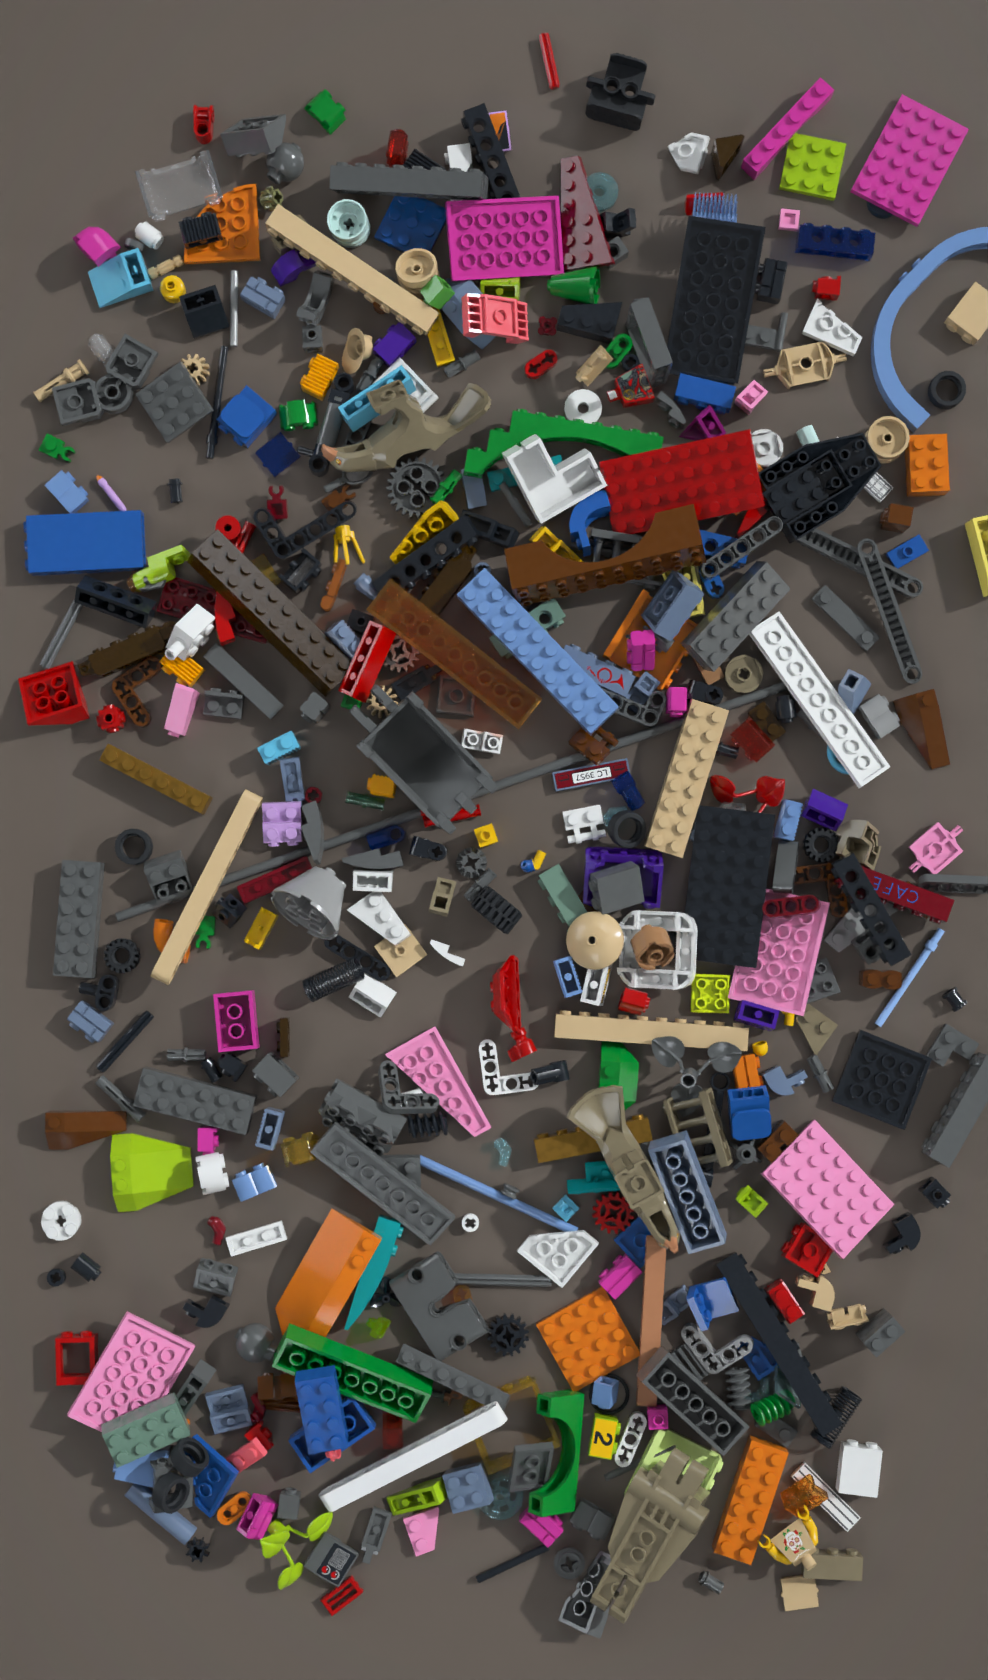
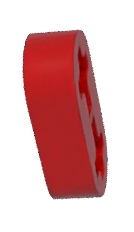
(543, 367)

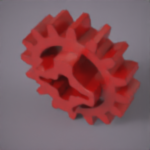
(605, 1217)

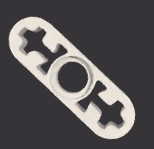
(620, 1450)

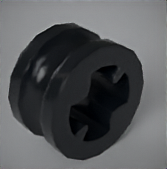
(629, 356)
(59, 1282)

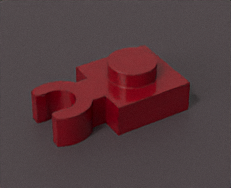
(277, 505)

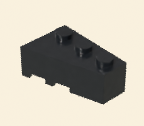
(590, 320)

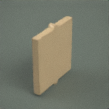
(799, 1593)

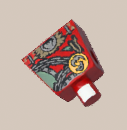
(632, 388)

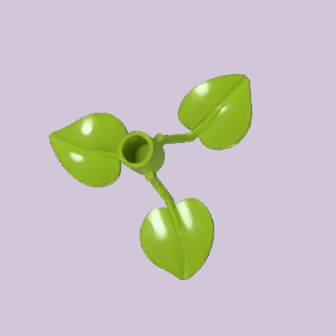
(280, 1534)

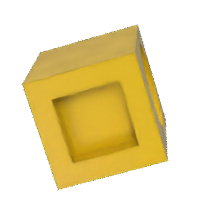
(486, 835)

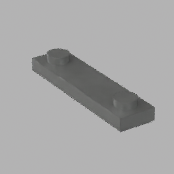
(845, 618)

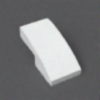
(443, 949)

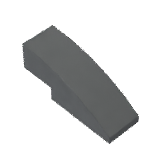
(314, 830)
(374, 860)

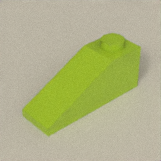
(418, 1497)

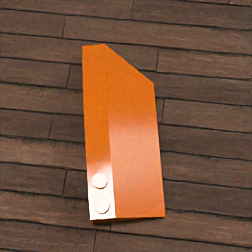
(327, 1274)

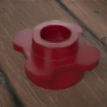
(543, 330)

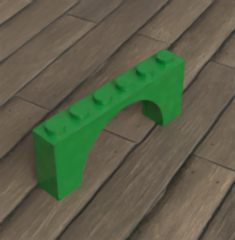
(560, 1491)

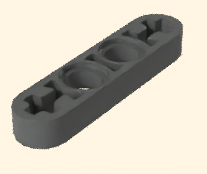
(937, 882)

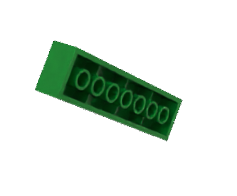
(357, 1373)

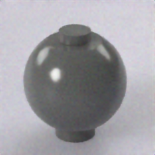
(285, 163)
(255, 1343)

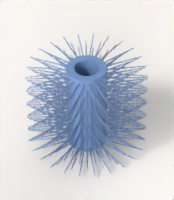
(724, 215)

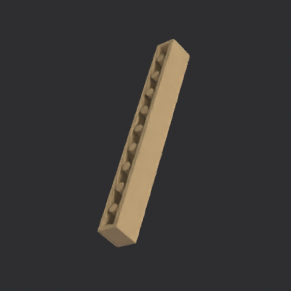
(352, 270)
(644, 1030)

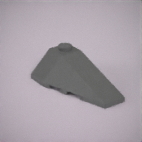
(578, 1609)

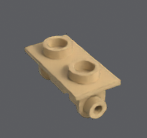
(593, 366)
(856, 1316)

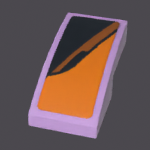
(501, 127)

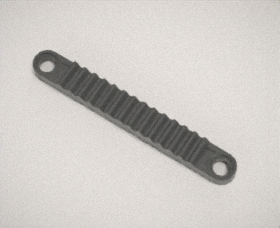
(848, 556)
(889, 611)

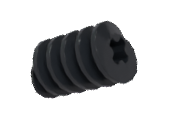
(427, 1124)

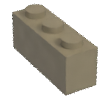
(835, 1565)

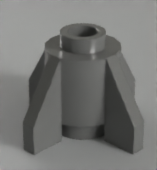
(740, 1148)

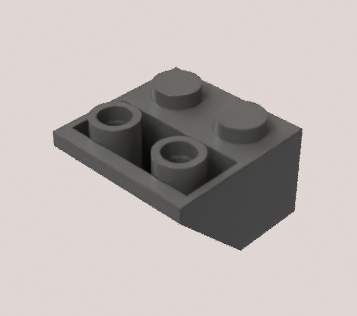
(168, 876)

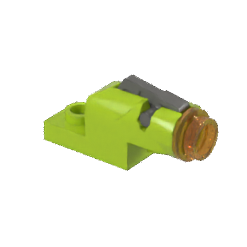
(160, 570)

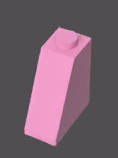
(181, 710)

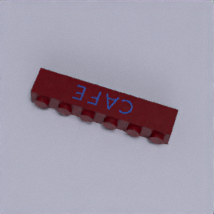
(906, 896)

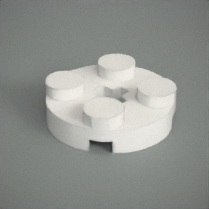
(51, 1214)

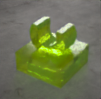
(378, 1326)

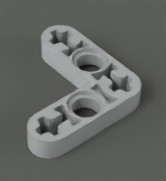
(716, 1355)

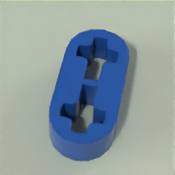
(708, 586)

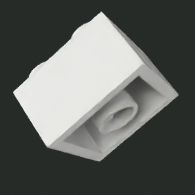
(190, 633)

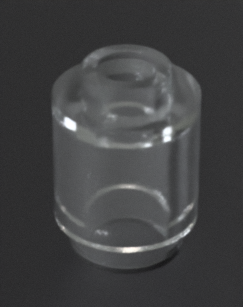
(100, 347)

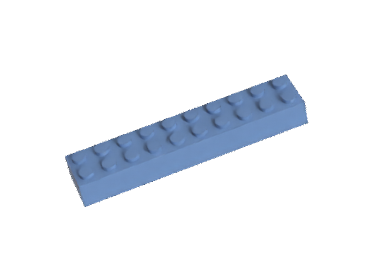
(537, 651)

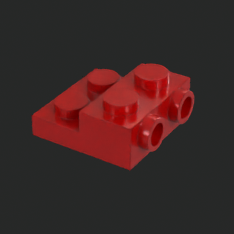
(806, 1249)

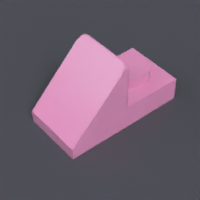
(750, 397)

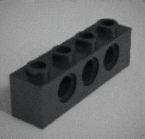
(115, 601)

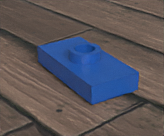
(907, 552)

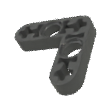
(396, 1096)

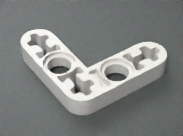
(500, 1080)

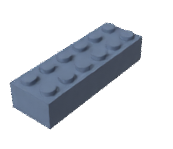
(687, 1192)

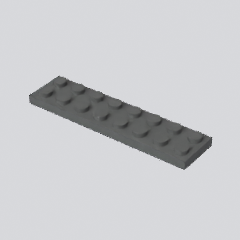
(382, 1183)

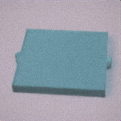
(784, 1389)

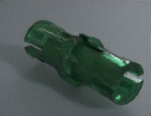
(365, 800)

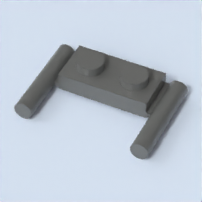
(767, 337)

